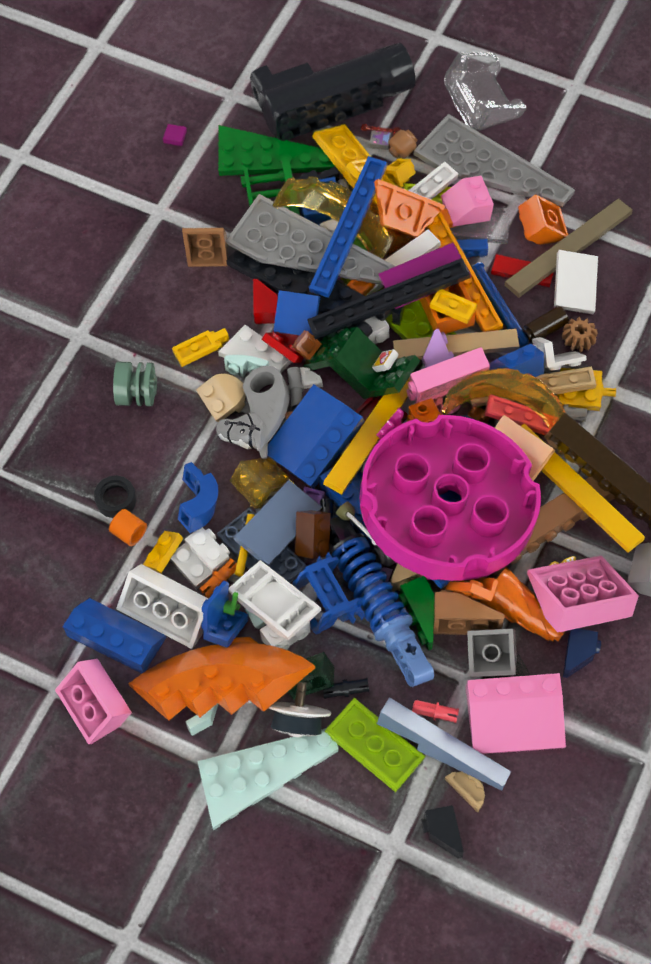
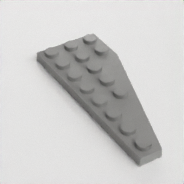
(477, 155)
(294, 242)

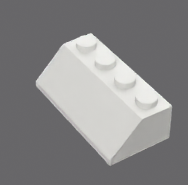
(163, 605)

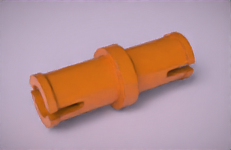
(218, 577)

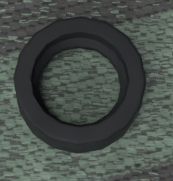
(114, 482)

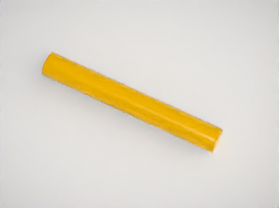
(242, 558)

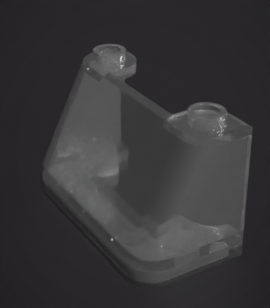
(477, 93)

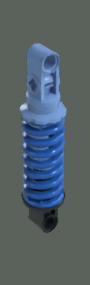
(386, 616)

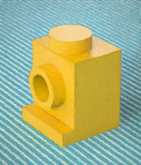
(400, 171)

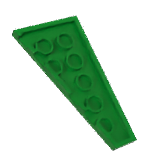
(265, 154)

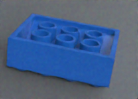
(314, 436)

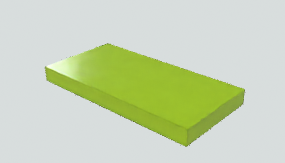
(374, 746)

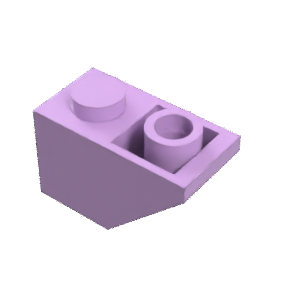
(436, 349)

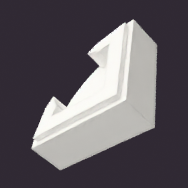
(309, 378)

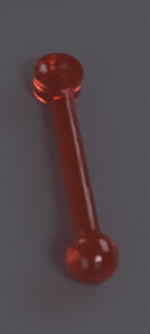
(365, 127)

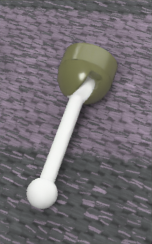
(347, 512)

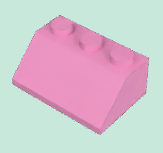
(92, 700)

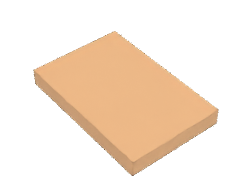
(535, 449)

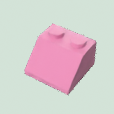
(468, 201)

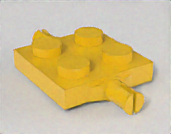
(587, 398)

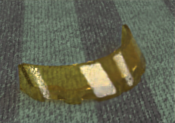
(331, 200)
(510, 385)

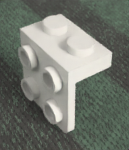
(553, 361)

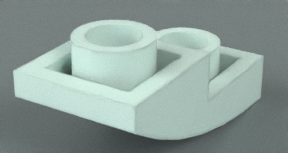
(242, 364)

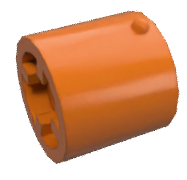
(127, 527)

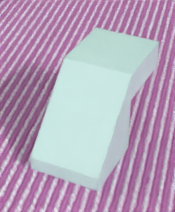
(198, 724)

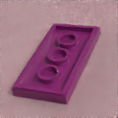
(419, 266)

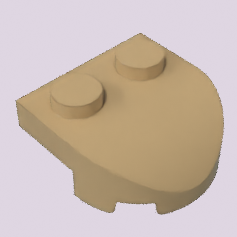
(222, 395)

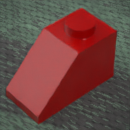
(263, 303)

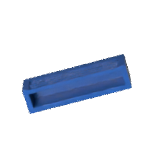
(474, 247)

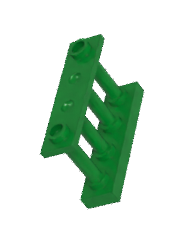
(282, 176)

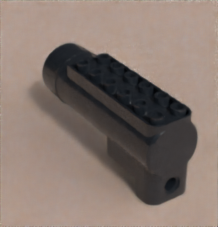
(309, 100)

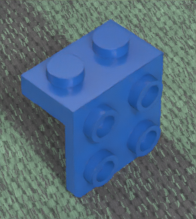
(217, 625)

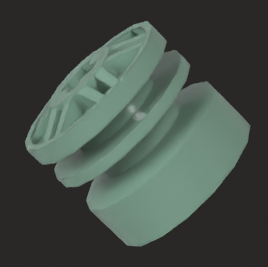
(136, 384)

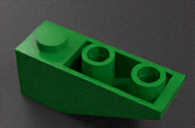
(419, 602)

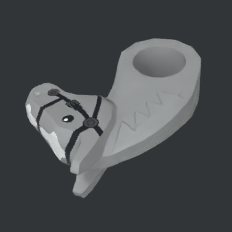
(265, 415)

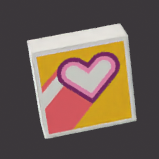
(385, 360)

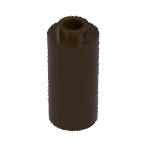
(546, 324)

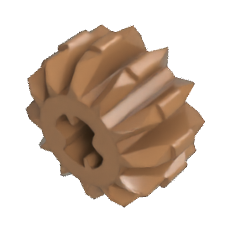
(579, 334)

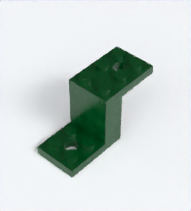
(353, 356)

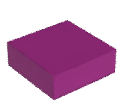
(174, 134)

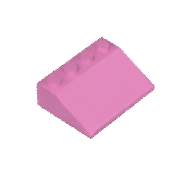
(582, 593)
(516, 713)

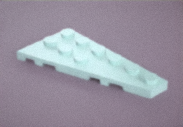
(253, 773)

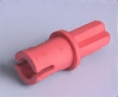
(435, 711)

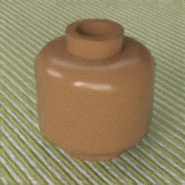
(402, 144)

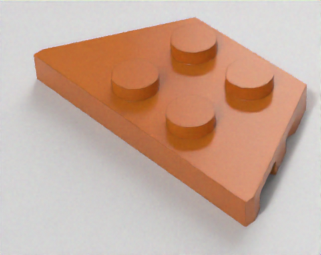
(404, 209)

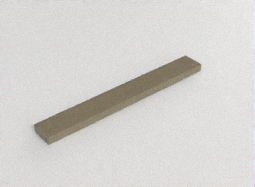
(574, 242)

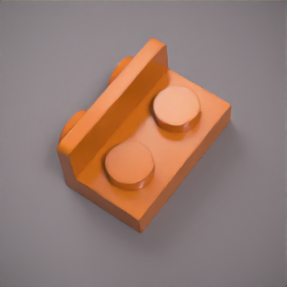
(476, 589)

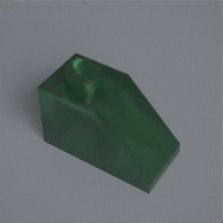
(318, 679)

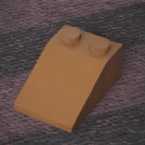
(205, 246)
(458, 614)

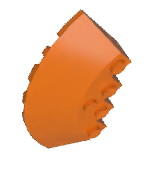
(222, 677)

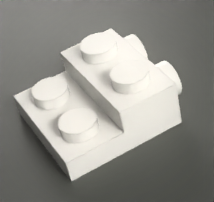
(200, 557)

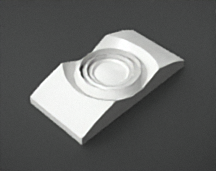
(274, 600)

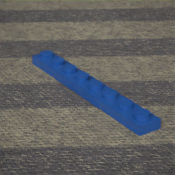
(347, 227)

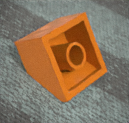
(542, 221)

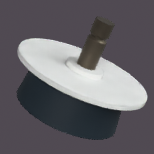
(297, 718)

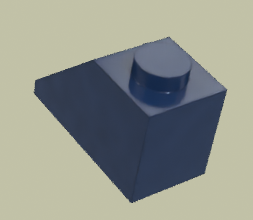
(580, 650)

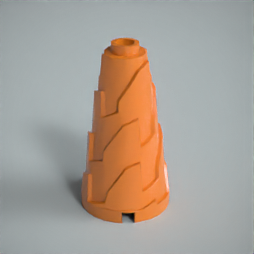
(521, 606)

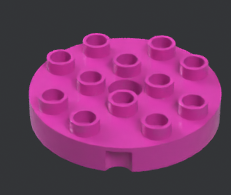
(440, 536)

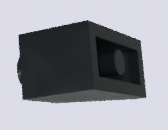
(443, 829)

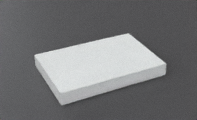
(576, 281)

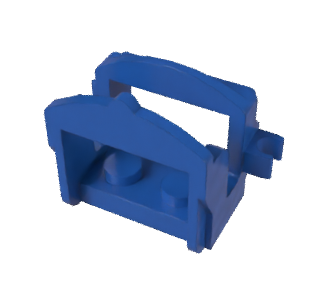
(329, 593)

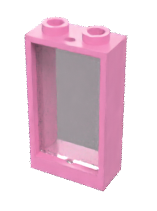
(440, 378)

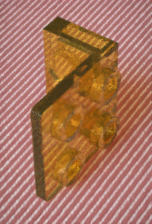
(257, 479)

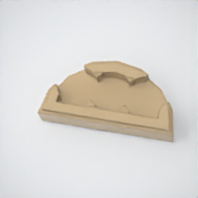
(468, 787)

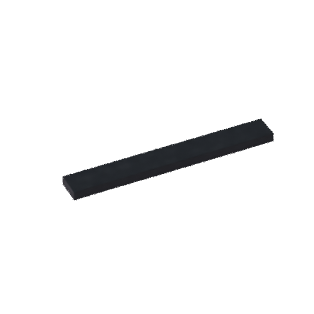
(388, 298)

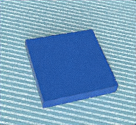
(293, 311)

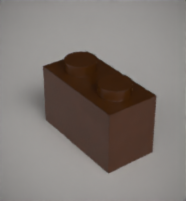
(312, 534)

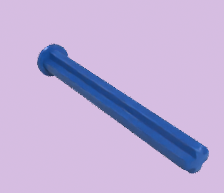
(498, 303)

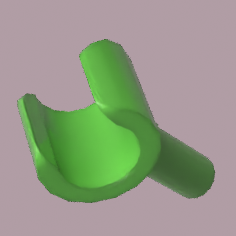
(231, 606)

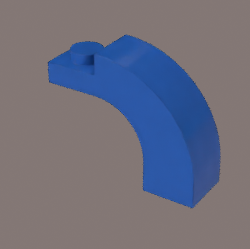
(199, 510)

